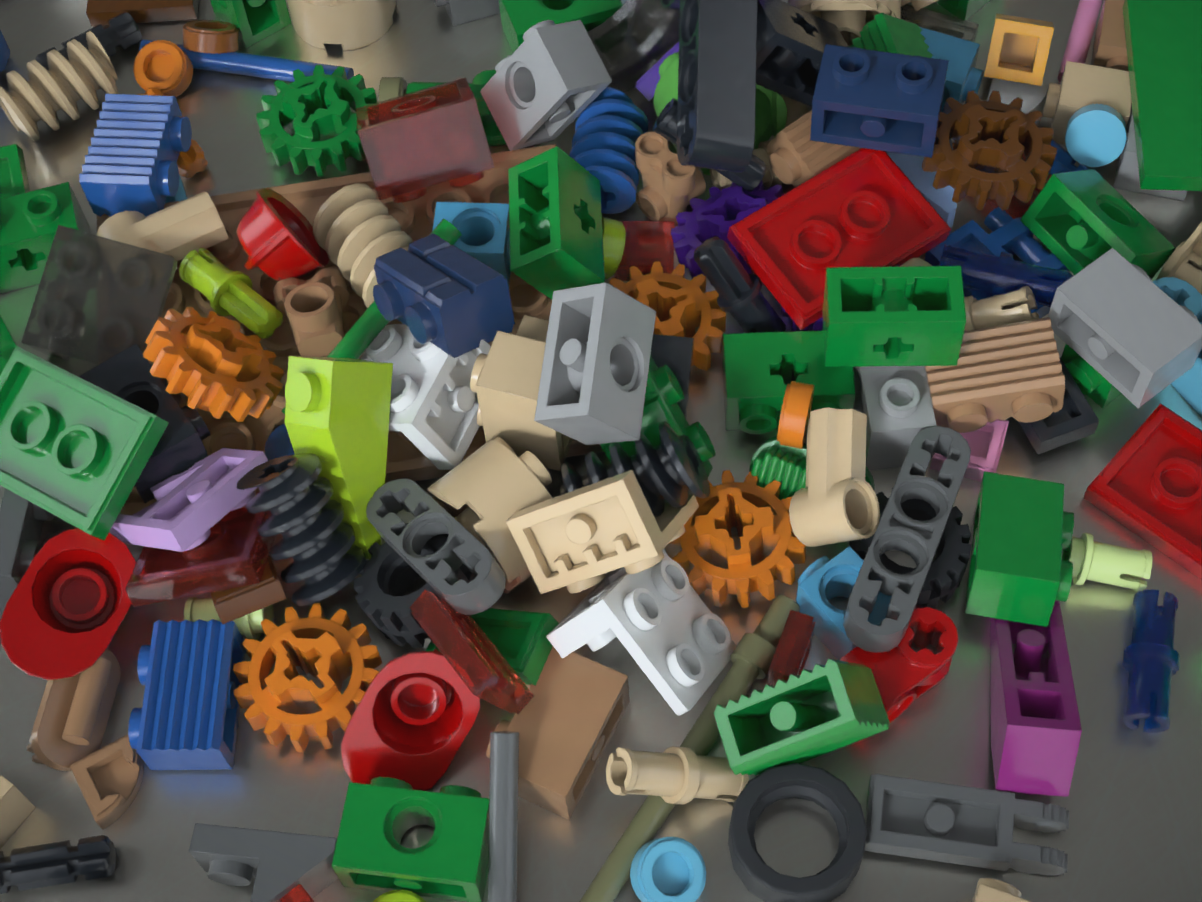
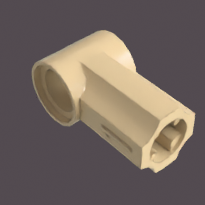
(170, 231)
(836, 498)

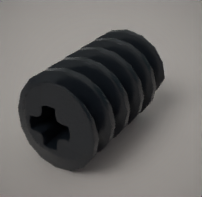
(661, 470)
(307, 523)

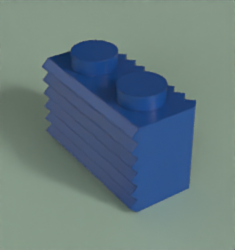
(135, 154)
(188, 696)

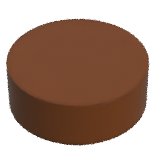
(210, 36)

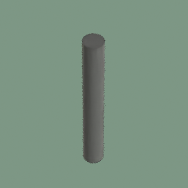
(503, 816)

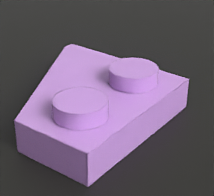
(191, 502)

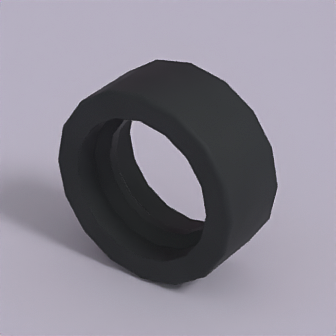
(807, 784)

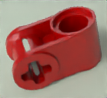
(908, 674)

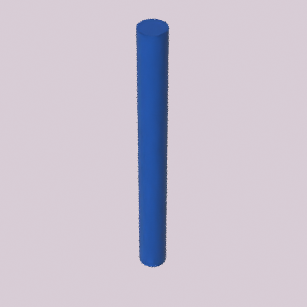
(253, 65)

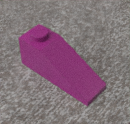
(1032, 707)

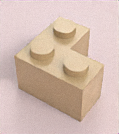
(508, 393)

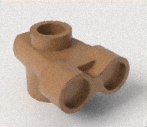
(664, 180)
(314, 310)

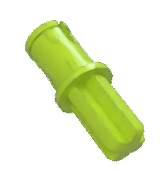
(229, 292)

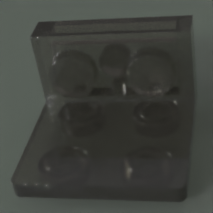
(97, 297)

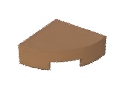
(110, 780)

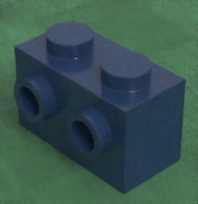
(878, 100)

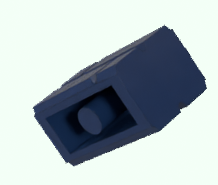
(443, 295)

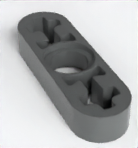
(440, 566)

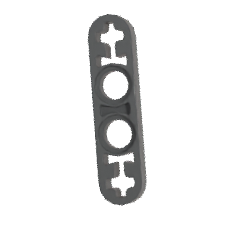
(907, 535)

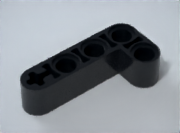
(716, 82)

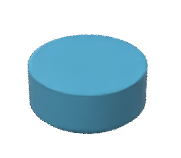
(1095, 135)
(668, 871)

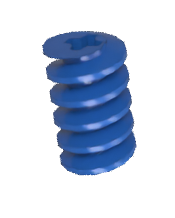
(606, 147)

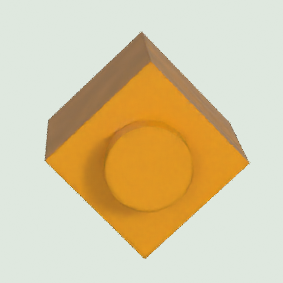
(1019, 49)

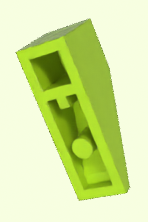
(343, 418)

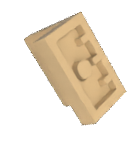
(594, 532)

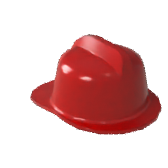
(279, 238)
(67, 605)
(409, 722)

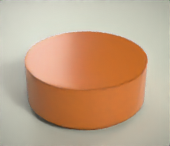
(163, 67)
(795, 414)

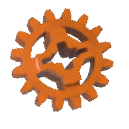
(680, 308)
(213, 364)
(765, 537)
(292, 702)

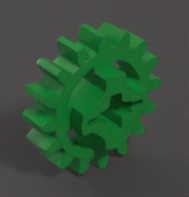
(318, 119)

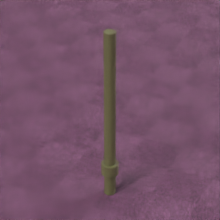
(750, 661)

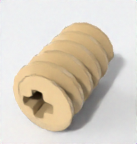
(59, 87)
(355, 232)

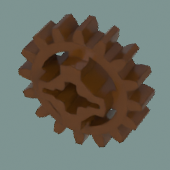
(990, 151)

